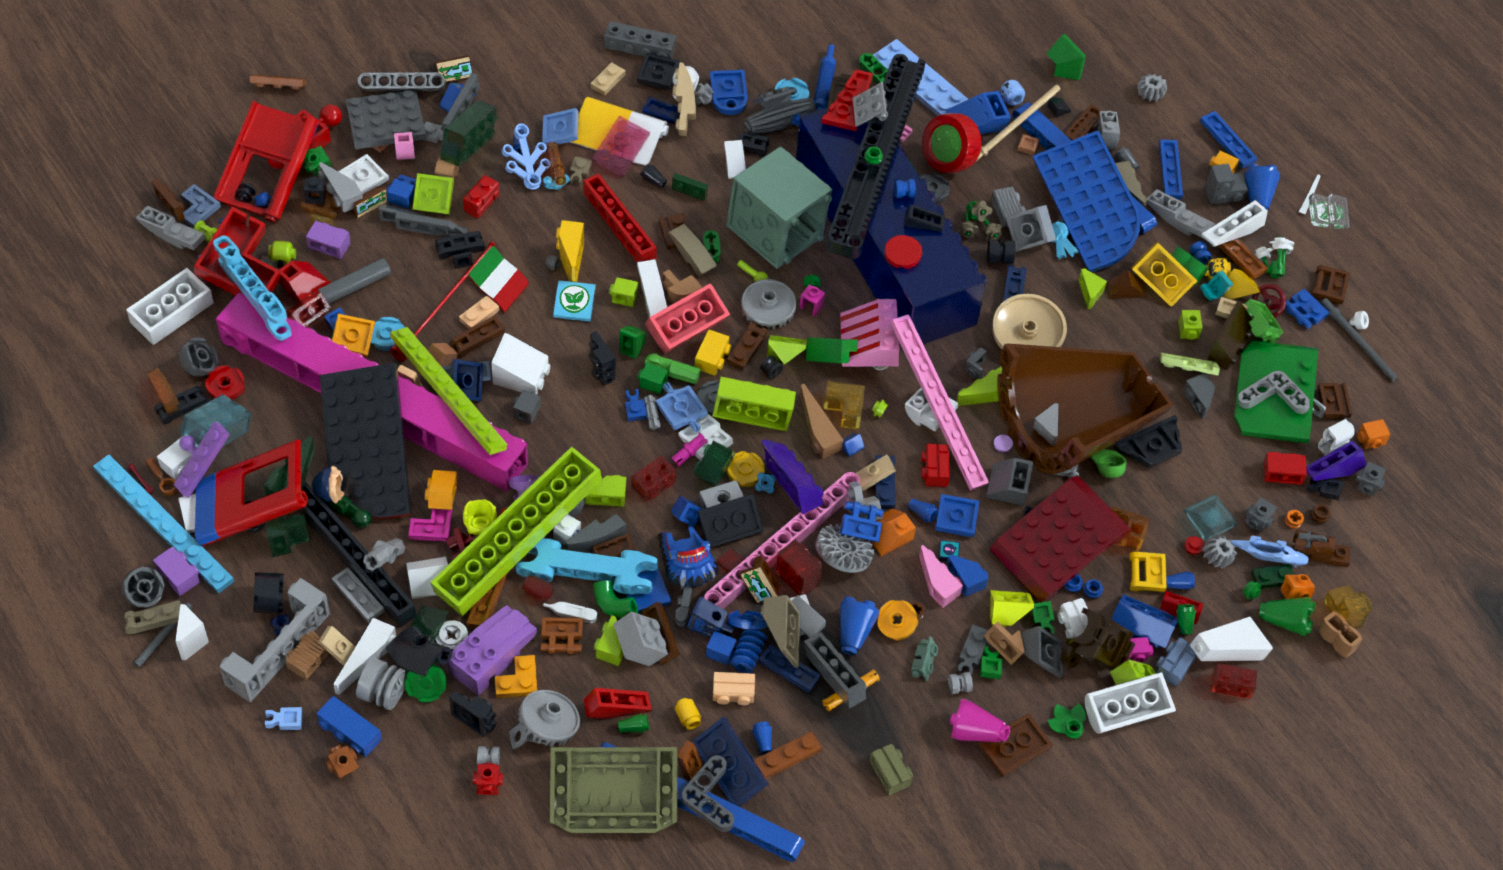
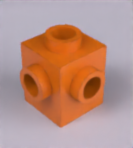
(1297, 586)

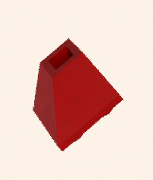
(301, 279)

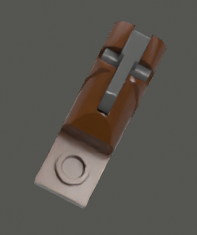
(1321, 548)

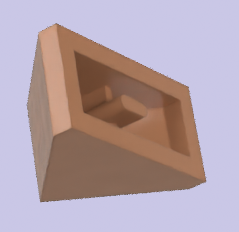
(443, 353)

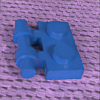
(1308, 306)
(859, 527)

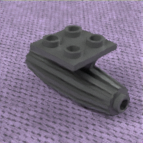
(777, 111)

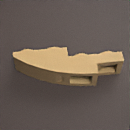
(685, 96)

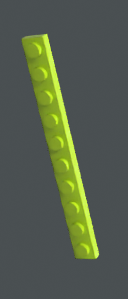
(448, 391)

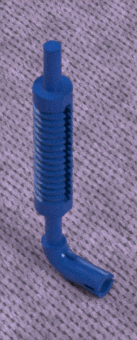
(824, 83)

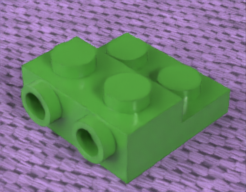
(1264, 323)

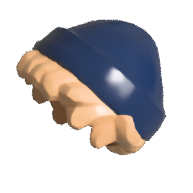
(328, 484)

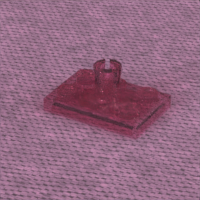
(621, 146)

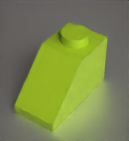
(608, 492)

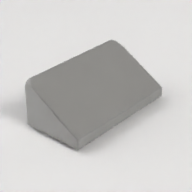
(810, 621)

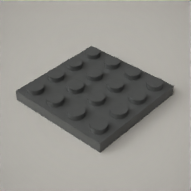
(380, 116)

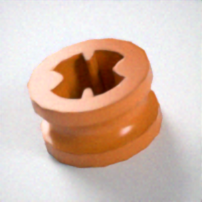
(1299, 517)

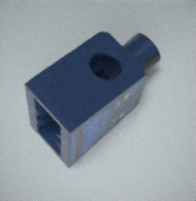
(708, 618)

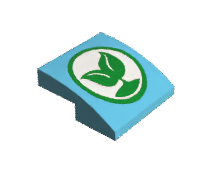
(574, 301)

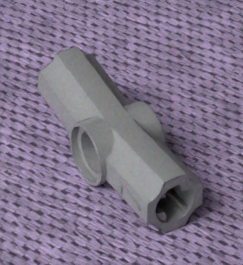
(383, 553)

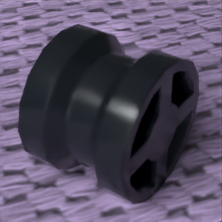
(771, 367)

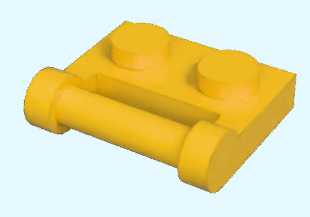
(1154, 571)

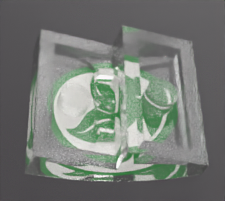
(1329, 211)

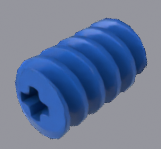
(747, 650)

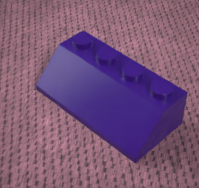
(792, 476)

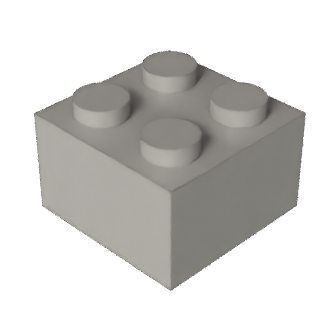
(640, 639)

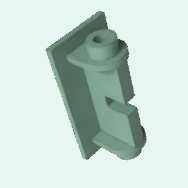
(926, 651)

